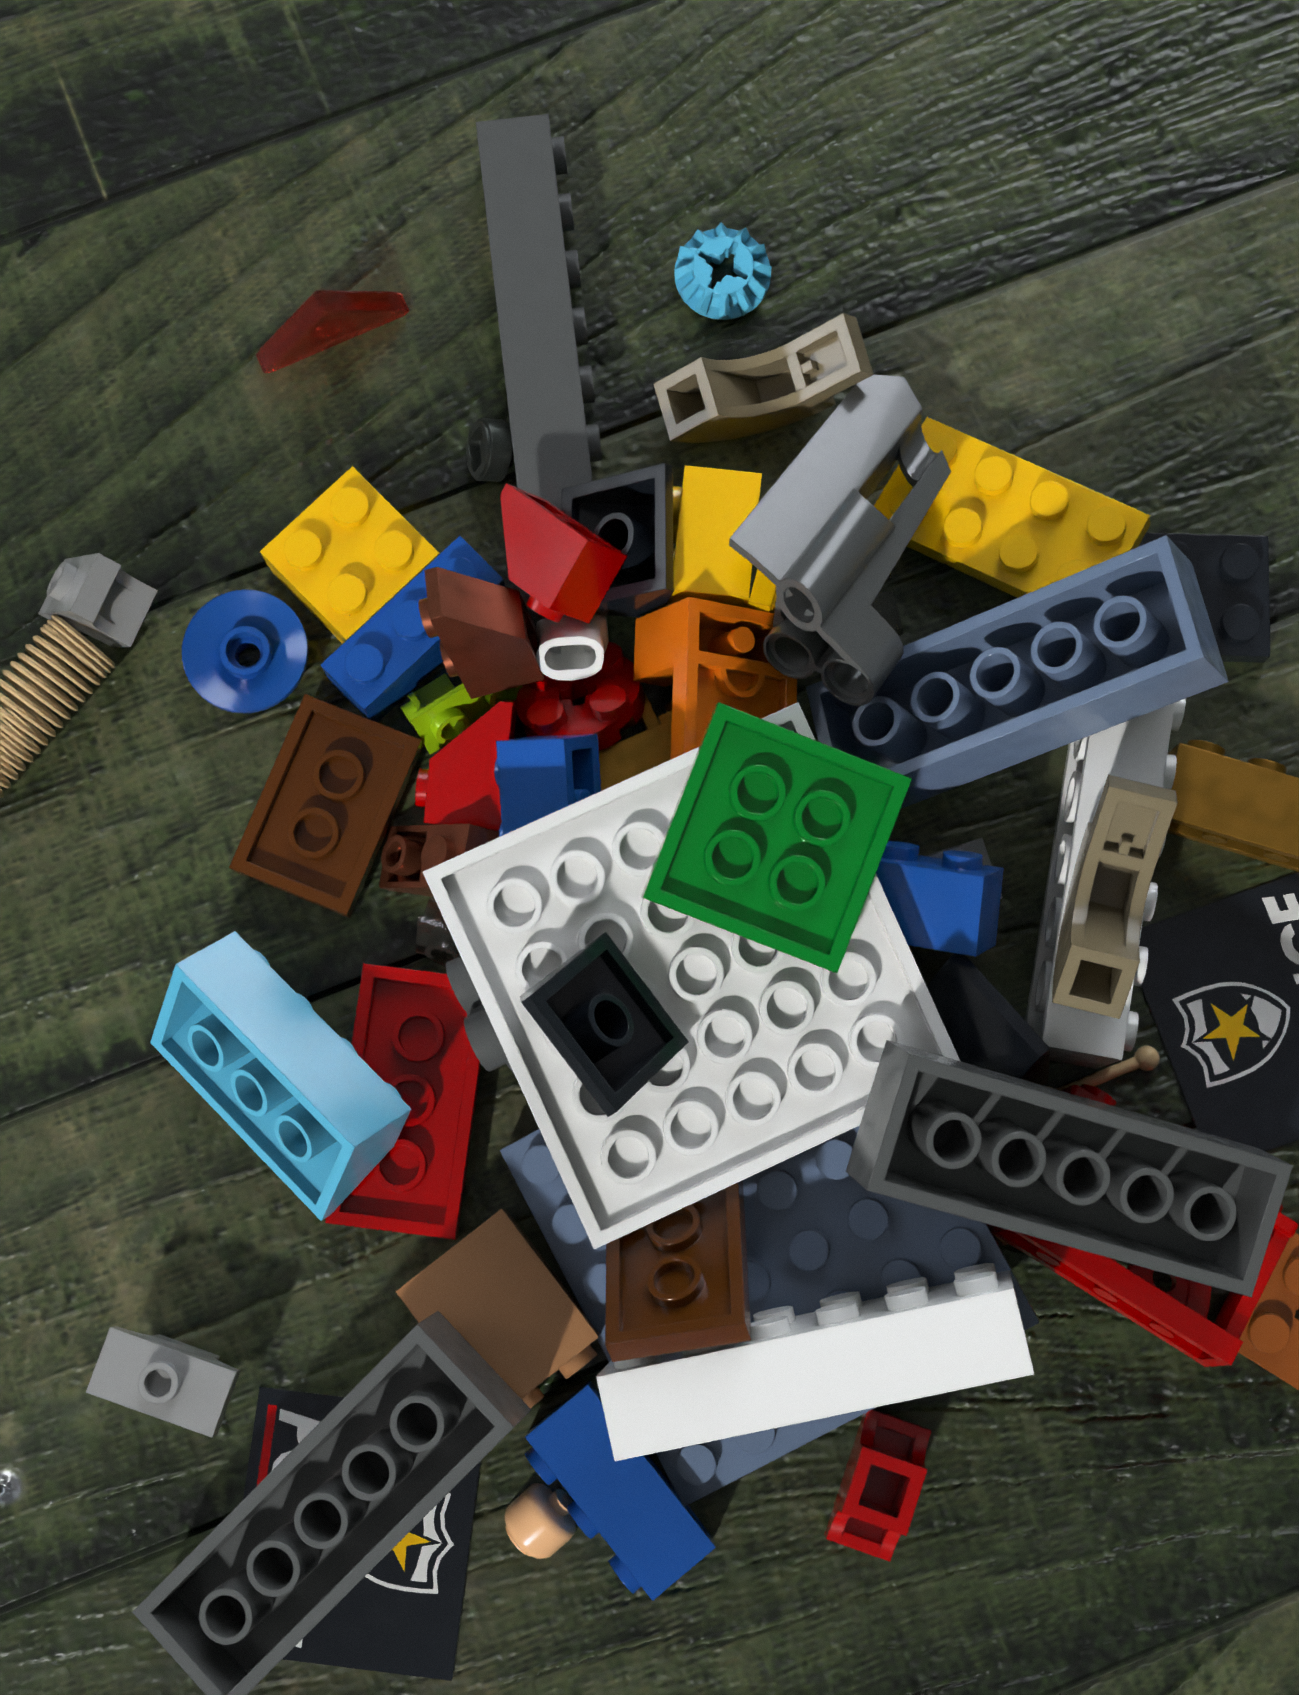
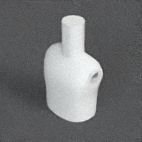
(571, 647)

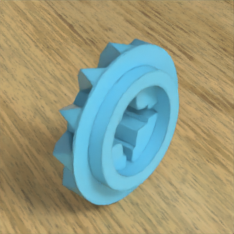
(732, 295)

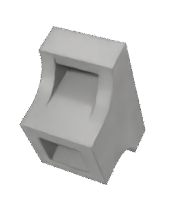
(98, 599)
(164, 1379)

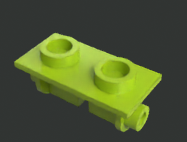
(444, 711)

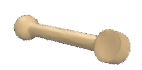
(1145, 1058)

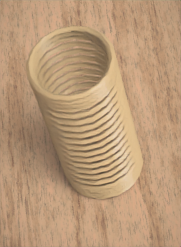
(62, 639)

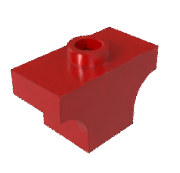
(879, 1485)

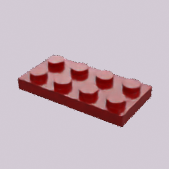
(417, 1042)

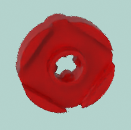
(609, 703)

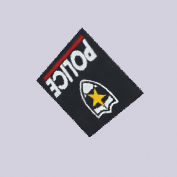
(1229, 1011)
(411, 1602)

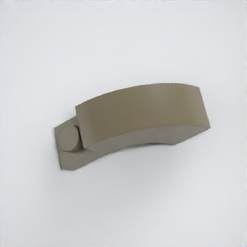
(763, 391)
(1108, 896)

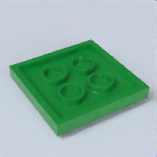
(776, 837)

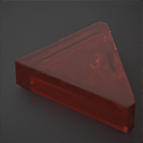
(328, 320)

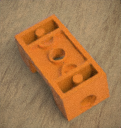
(710, 657)

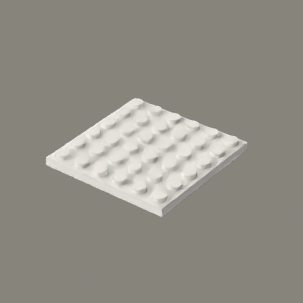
(774, 1042)

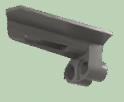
(833, 547)

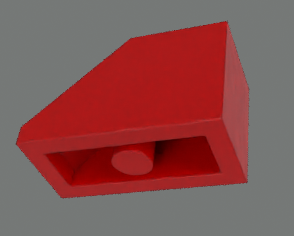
(555, 557)
(461, 775)

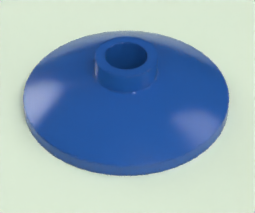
(226, 629)

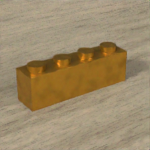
(1236, 804)

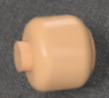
(540, 1521)

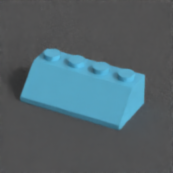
(277, 1073)

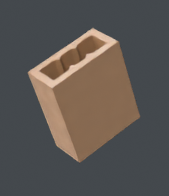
(506, 1306)

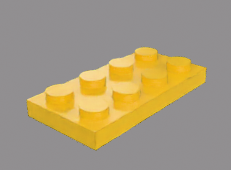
(1012, 518)

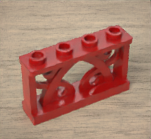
(1174, 1315)

